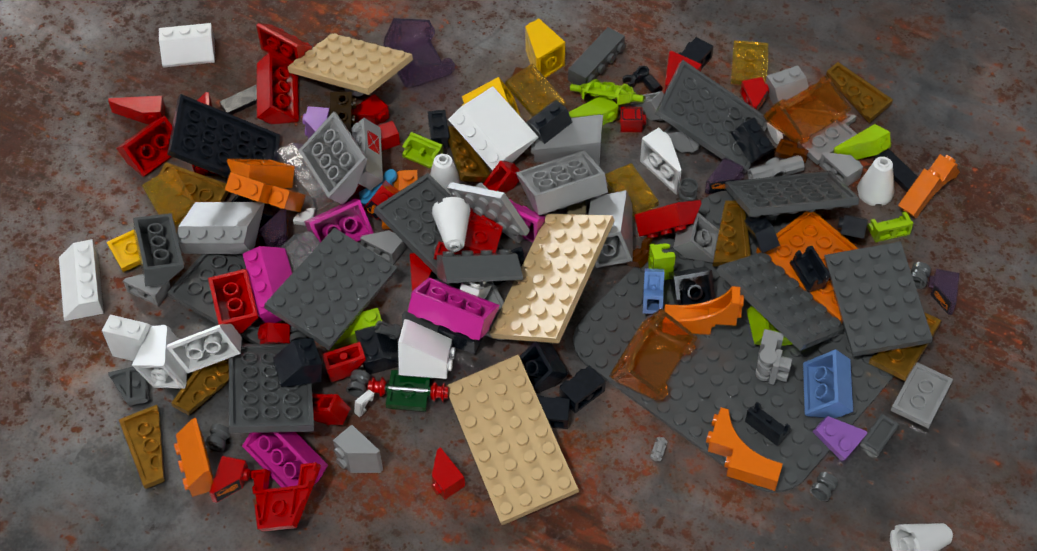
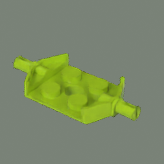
(623, 94)

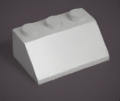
(187, 45)
(206, 347)

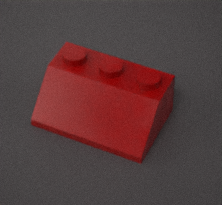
(281, 43)
(147, 147)
(666, 218)
(233, 299)

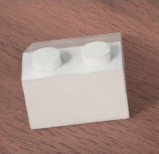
(661, 159)

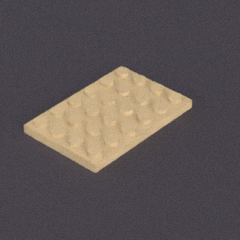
(350, 63)

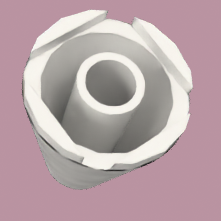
(445, 171)
(877, 183)
(452, 221)
(920, 537)

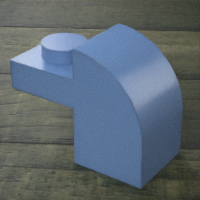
(653, 290)

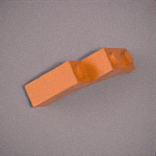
(928, 184)
(265, 192)
(703, 316)
(741, 460)

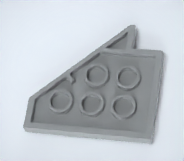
(828, 138)
(494, 206)

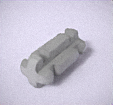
(658, 449)

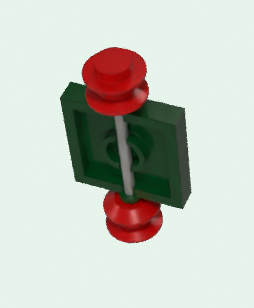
(408, 391)

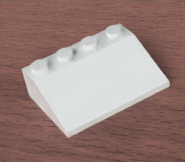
(493, 128)

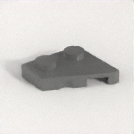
(130, 385)

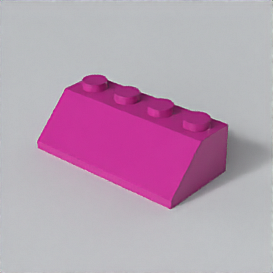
(266, 272)
(452, 308)
(282, 455)

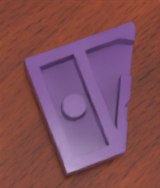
(839, 436)

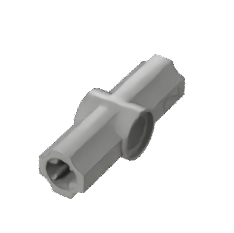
(777, 167)

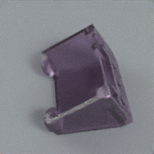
(415, 38)

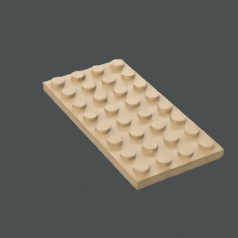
(552, 278)
(511, 440)

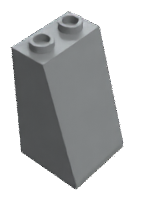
(581, 135)
(619, 243)

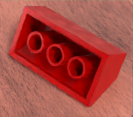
(276, 91)

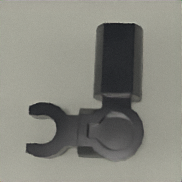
(642, 75)

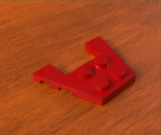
(480, 235)
(282, 506)

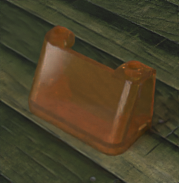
(809, 111)
(653, 355)

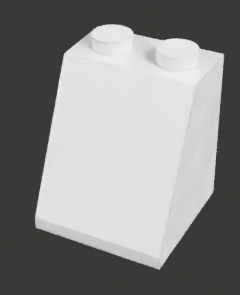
(124, 336)
(424, 352)
(157, 362)

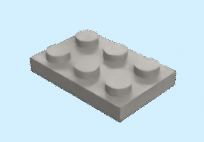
(922, 395)

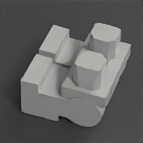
(770, 363)

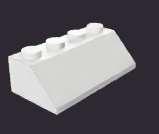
(80, 281)

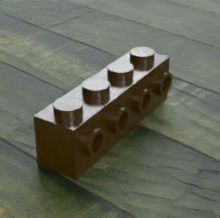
(344, 104)

